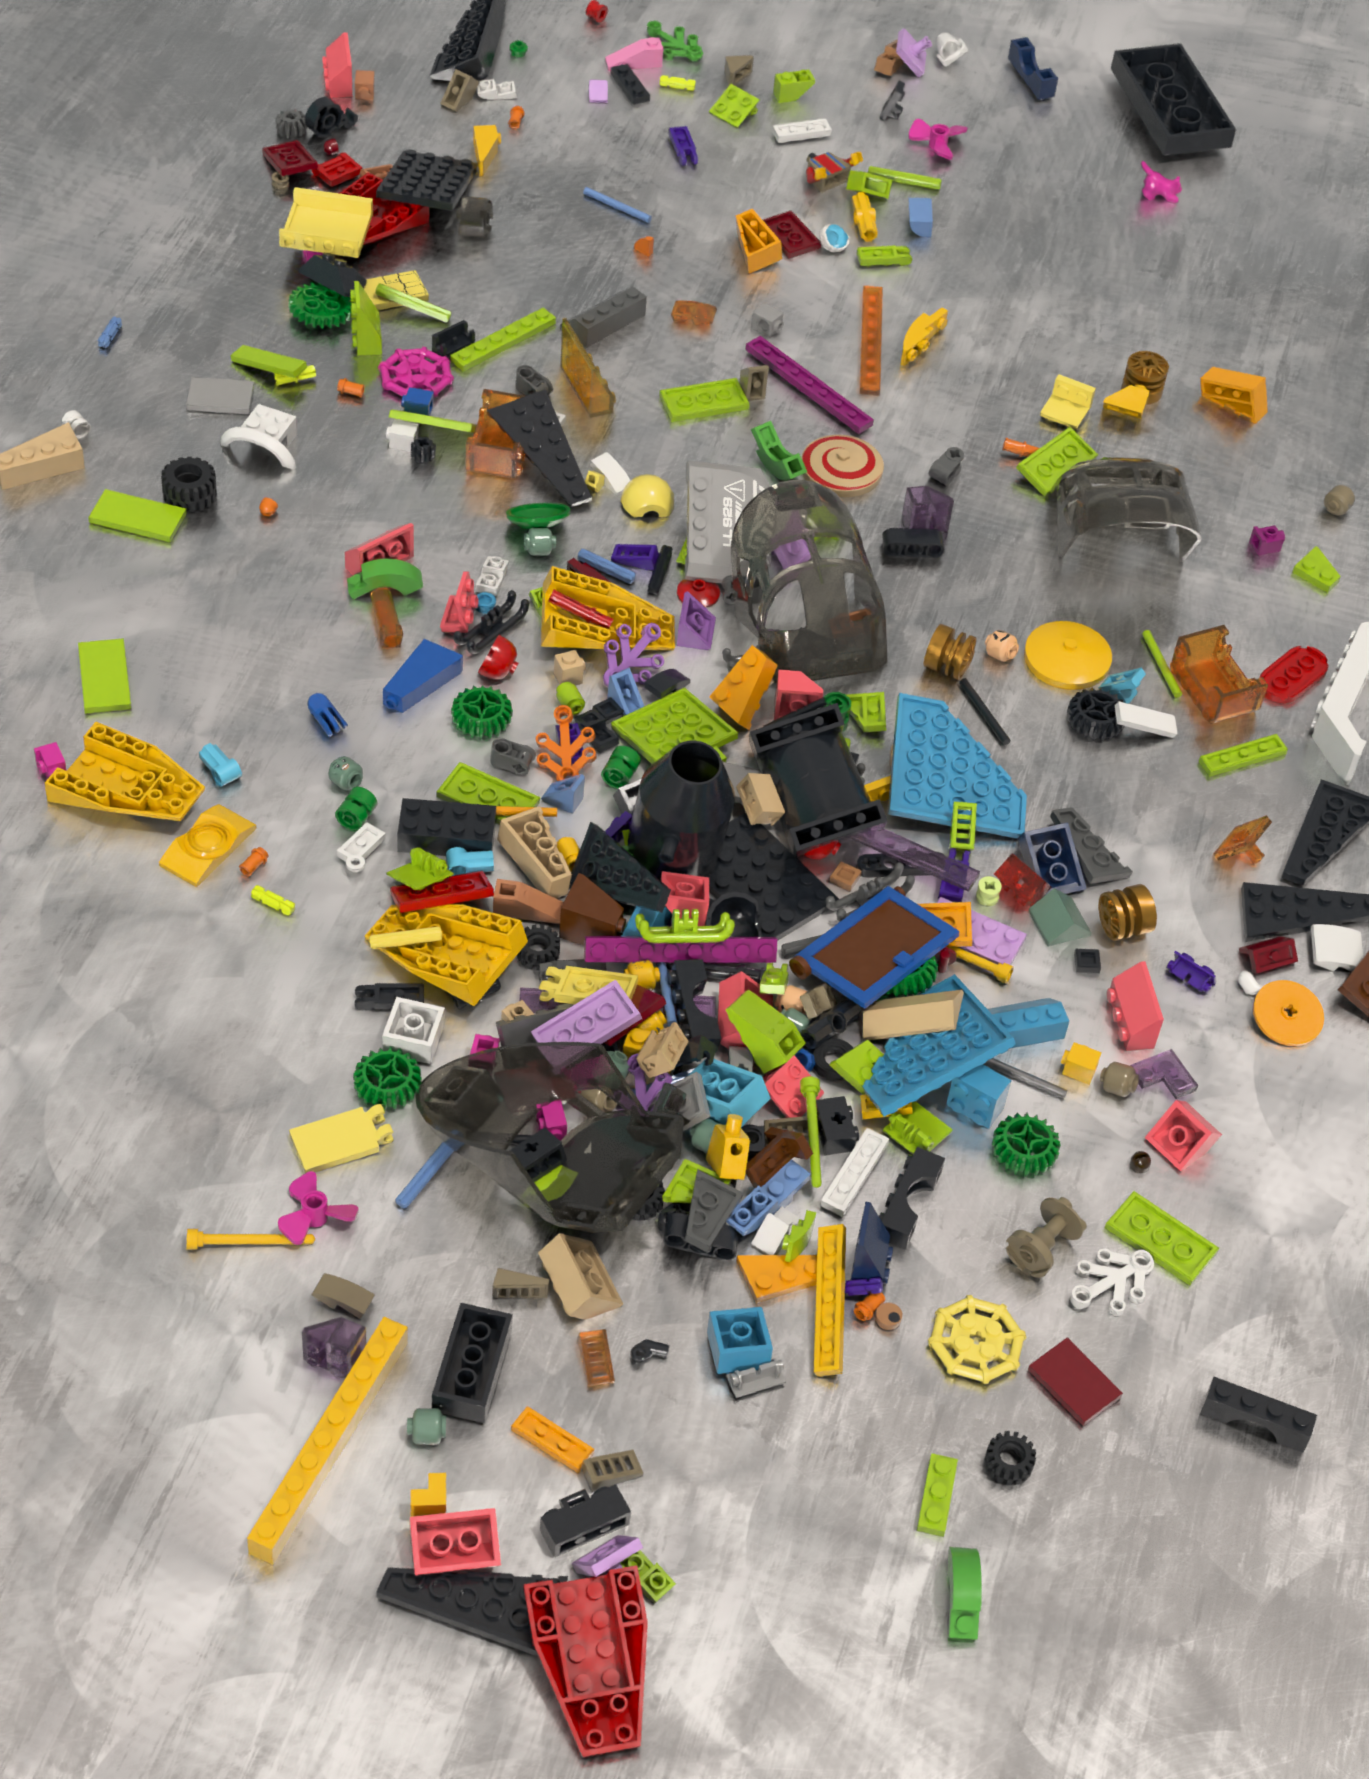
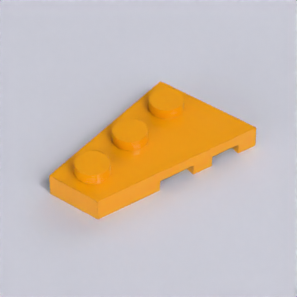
(773, 1276)

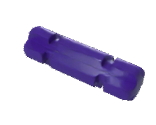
(862, 1286)

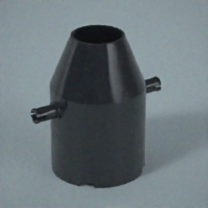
(682, 811)

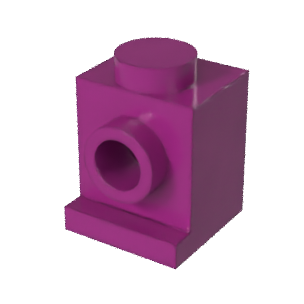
(1267, 540)

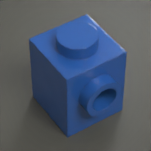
(418, 401)

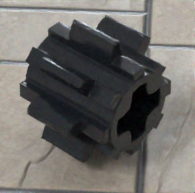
(423, 450)

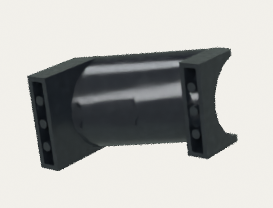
(815, 780)

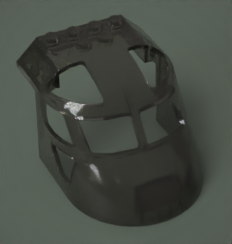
(1136, 495)
(829, 642)

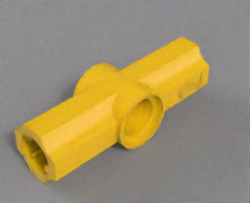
(864, 217)

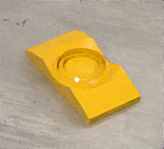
(206, 844)

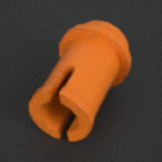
(517, 113)
(349, 387)
(258, 857)
(865, 1309)

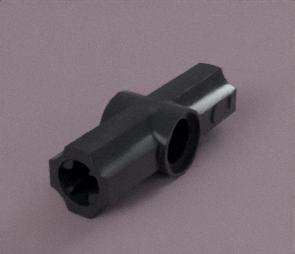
(830, 1023)

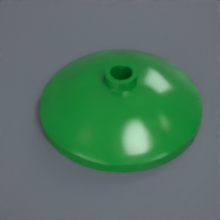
(538, 515)

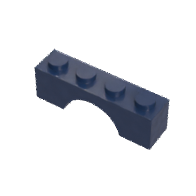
(1022, 56)

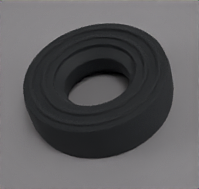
(831, 1045)

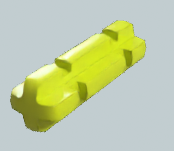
(678, 83)
(273, 900)

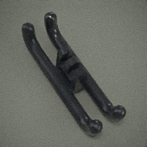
(492, 625)

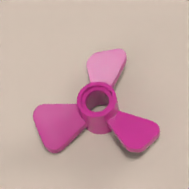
(937, 136)
(313, 1210)

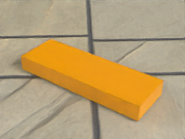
(552, 1439)

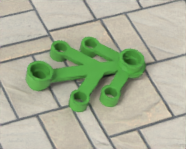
(692, 52)

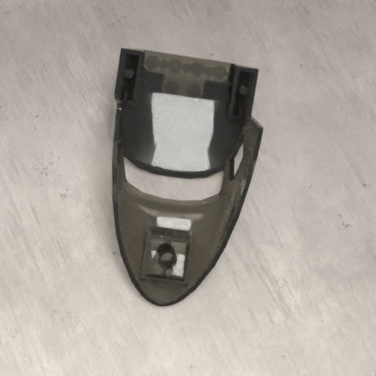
(611, 1157)

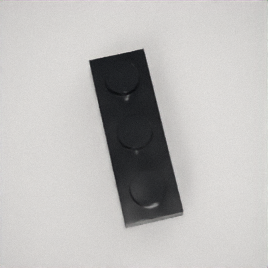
(630, 84)

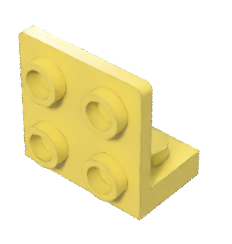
(1068, 402)

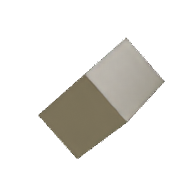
(738, 68)

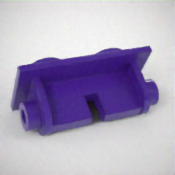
(1200, 976)

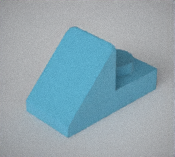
(1124, 684)

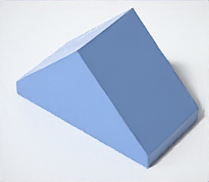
(625, 691)
(566, 793)

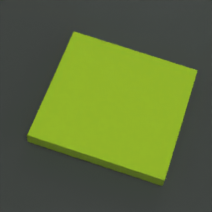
(671, 721)

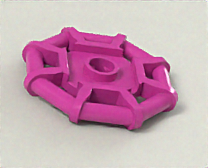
(424, 371)

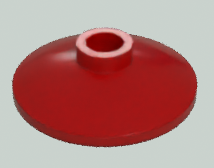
(705, 592)

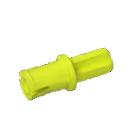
(309, 372)

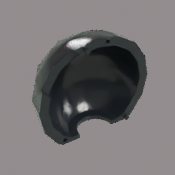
(742, 910)

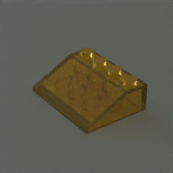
(584, 375)

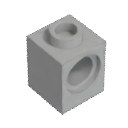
(767, 320)

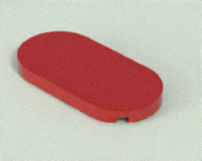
(1294, 674)

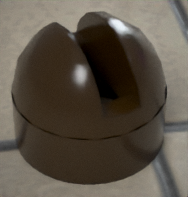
(1142, 1164)

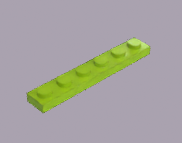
(503, 339)

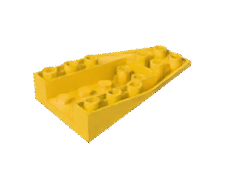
(570, 631)
(124, 778)
(467, 958)

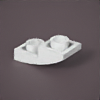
(489, 90)
(492, 575)

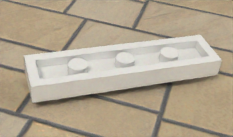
(854, 1172)

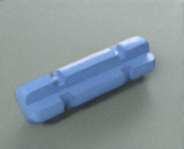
(109, 332)

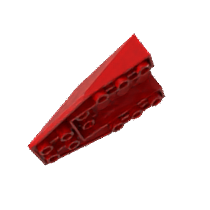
(388, 216)

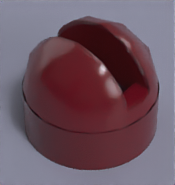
(331, 147)

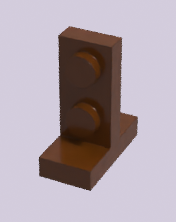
(781, 1149)

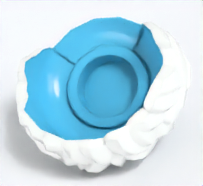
(834, 238)

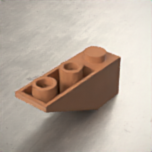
(525, 902)

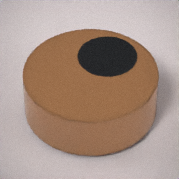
(888, 1316)

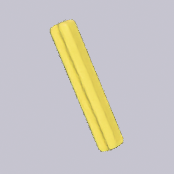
(405, 937)

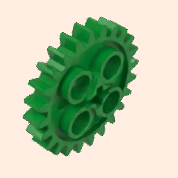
(319, 306)

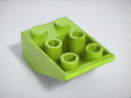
(366, 323)
(765, 1031)

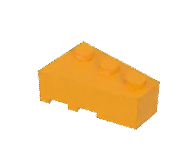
(757, 241)
(1236, 390)
(744, 686)

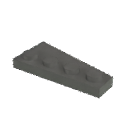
(1093, 856)
(519, 1030)

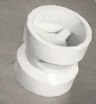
(79, 425)

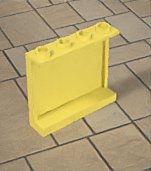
(327, 222)

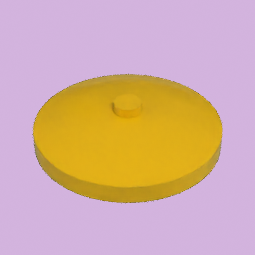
(1068, 655)

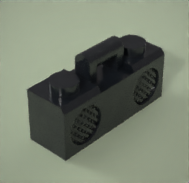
(585, 1522)

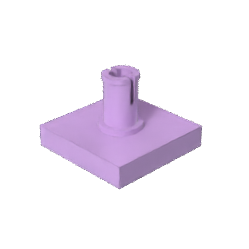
(913, 52)
(792, 553)
(607, 1556)

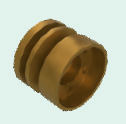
(1147, 370)
(946, 650)
(1127, 912)

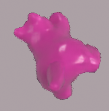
(1156, 184)

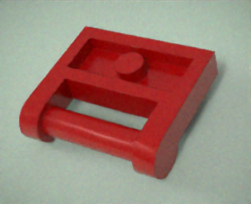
(337, 169)

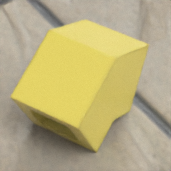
(594, 481)

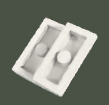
(1336, 946)

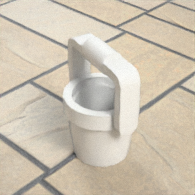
(949, 48)

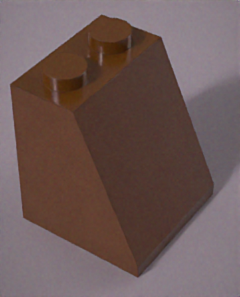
(589, 913)

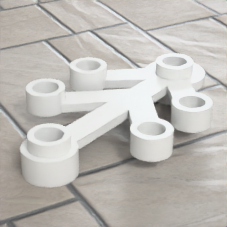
(1113, 1277)

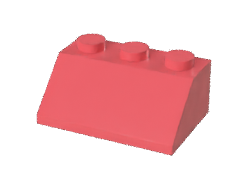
(338, 68)
(390, 545)
(729, 991)
(1135, 1008)
(454, 1541)

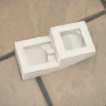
(615, 476)

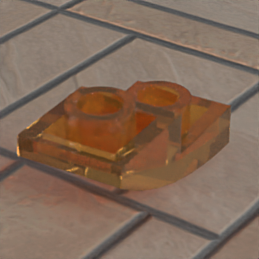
(698, 312)

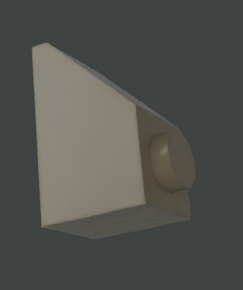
(459, 91)
(754, 382)

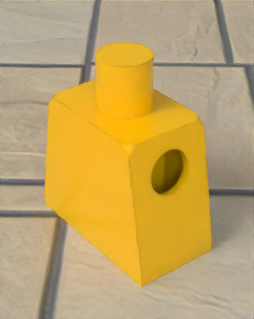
(729, 1149)

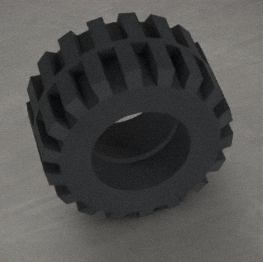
(189, 483)

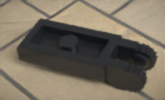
(386, 994)

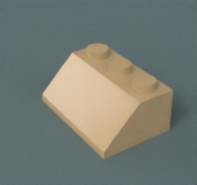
(579, 1277)

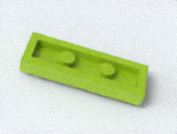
(937, 1495)

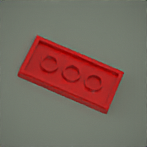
(449, 891)

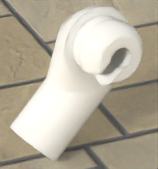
(1249, 983)

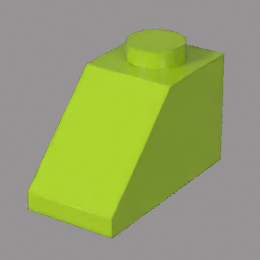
(869, 184)

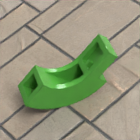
(774, 455)
(385, 573)
(965, 1592)

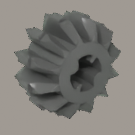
(291, 123)

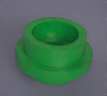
(518, 48)

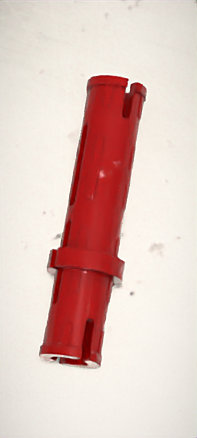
(585, 612)

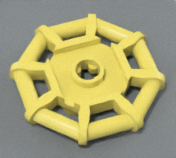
(977, 1325)

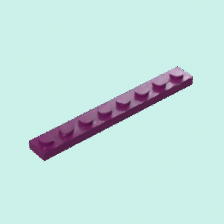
(809, 384)
(638, 949)

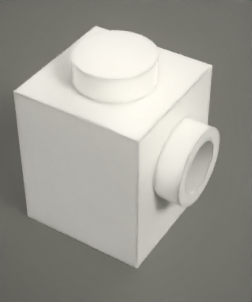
(402, 434)

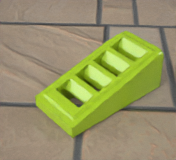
(971, 827)

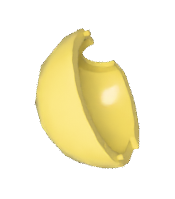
(648, 494)

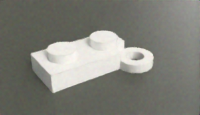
(360, 846)

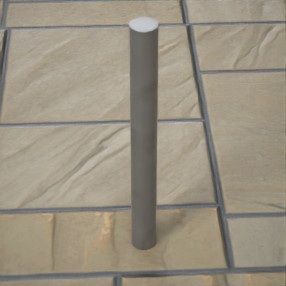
(1026, 1077)

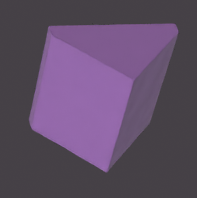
(695, 624)

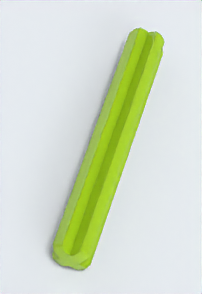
(906, 178)
(413, 302)

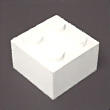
(414, 1029)

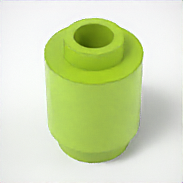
(570, 696)

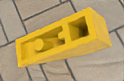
(485, 145)

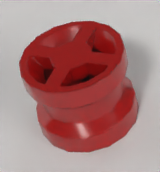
(596, 11)

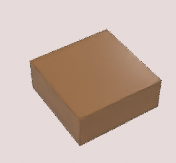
(845, 876)

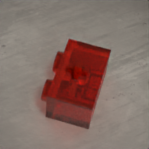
(1015, 870)

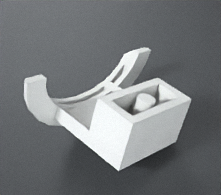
(268, 429)

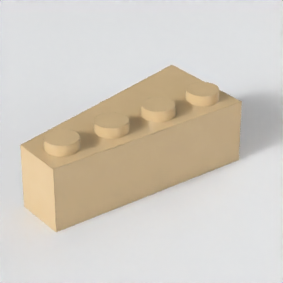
(41, 458)
(535, 851)

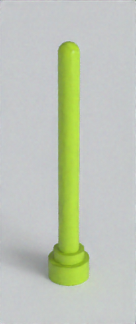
(810, 1088)

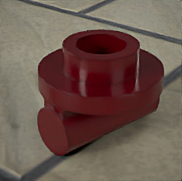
(944, 958)

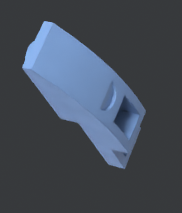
(769, 1198)

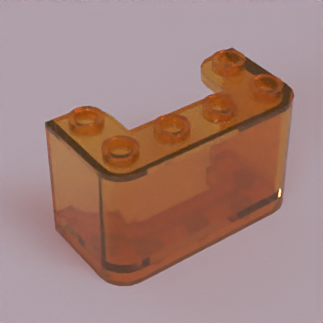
(490, 448)
(1213, 677)

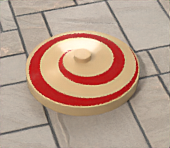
(843, 464)

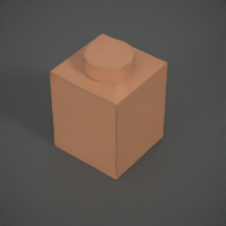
(364, 85)

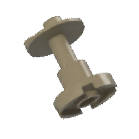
(1033, 1248)

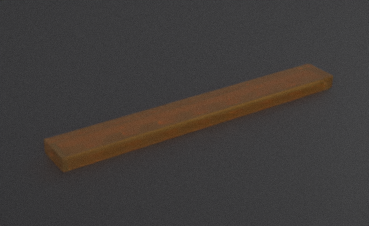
(871, 340)

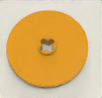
(1274, 1021)

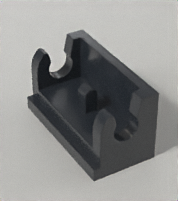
(452, 339)
(695, 1050)

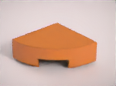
(645, 245)

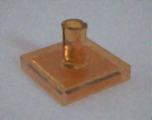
(1243, 840)

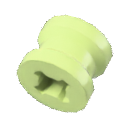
(988, 891)

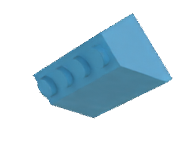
(1033, 1021)

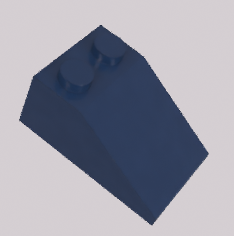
(1053, 857)
(872, 1248)

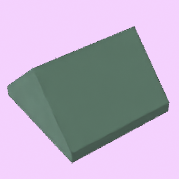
(1058, 918)

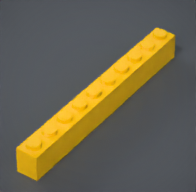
(327, 1441)

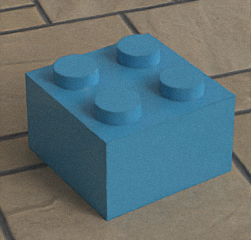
(979, 1095)
(739, 1339)

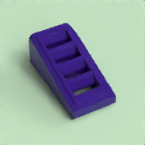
(643, 555)

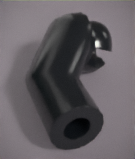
(647, 1349)

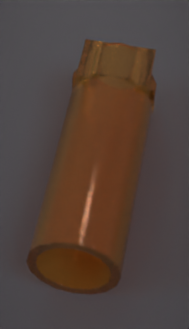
(386, 618)

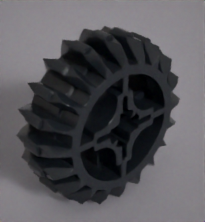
(1095, 718)

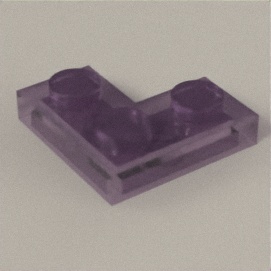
(1166, 1068)

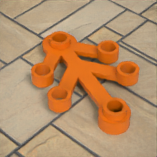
(566, 750)

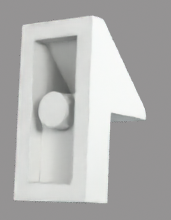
(772, 1231)

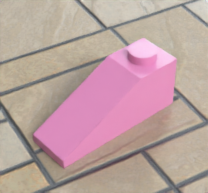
(639, 55)

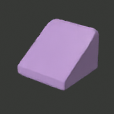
(598, 91)

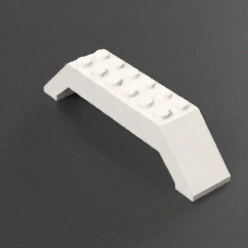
(1332, 727)

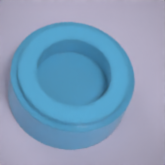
(486, 602)

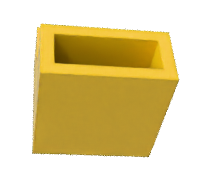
(430, 1500)

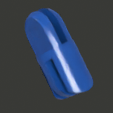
(325, 712)

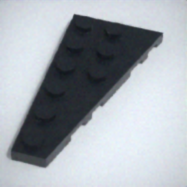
(474, 1601)

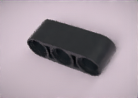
(913, 542)
(723, 1248)

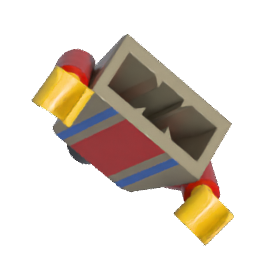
(829, 170)

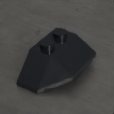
(332, 273)

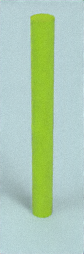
(1162, 664)

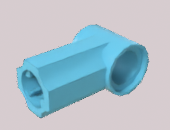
(221, 768)
(467, 862)

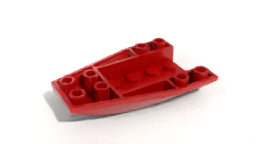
(594, 1655)

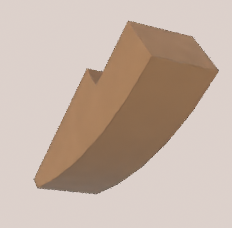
(889, 61)

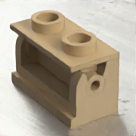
(760, 799)
(662, 1051)

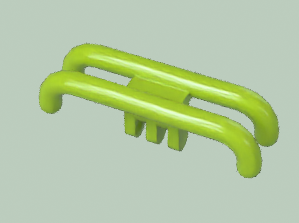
(686, 929)

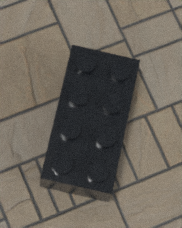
(445, 825)
(472, 1362)

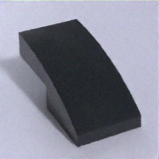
(665, 682)
(604, 736)

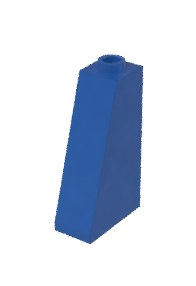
(421, 675)

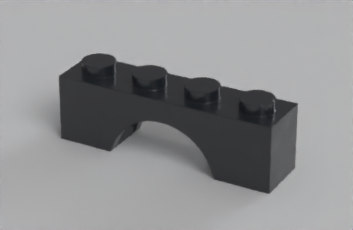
(688, 981)
(921, 1174)
(1232, 1402)

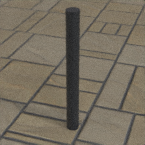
(985, 712)

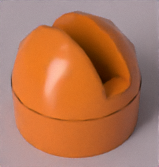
(268, 506)

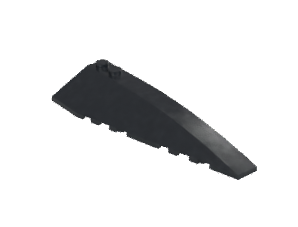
(472, 43)

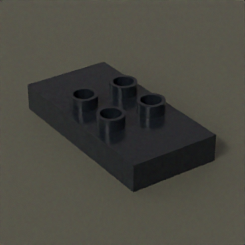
(1173, 99)

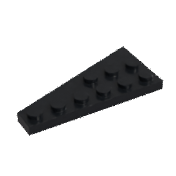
(544, 444)
(1330, 824)
(618, 872)
(1294, 909)

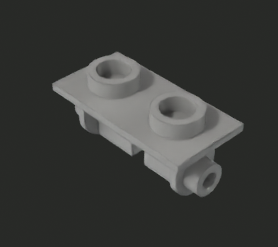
(754, 1380)

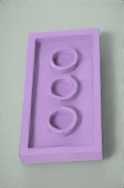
(993, 939)
(592, 1018)

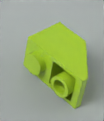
(792, 85)

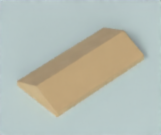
(912, 1015)

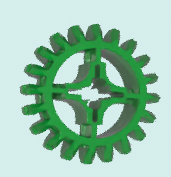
(468, 716)
(918, 980)
(383, 1071)
(1016, 1134)

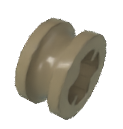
(279, 182)

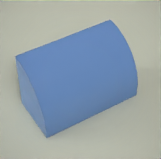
(921, 216)

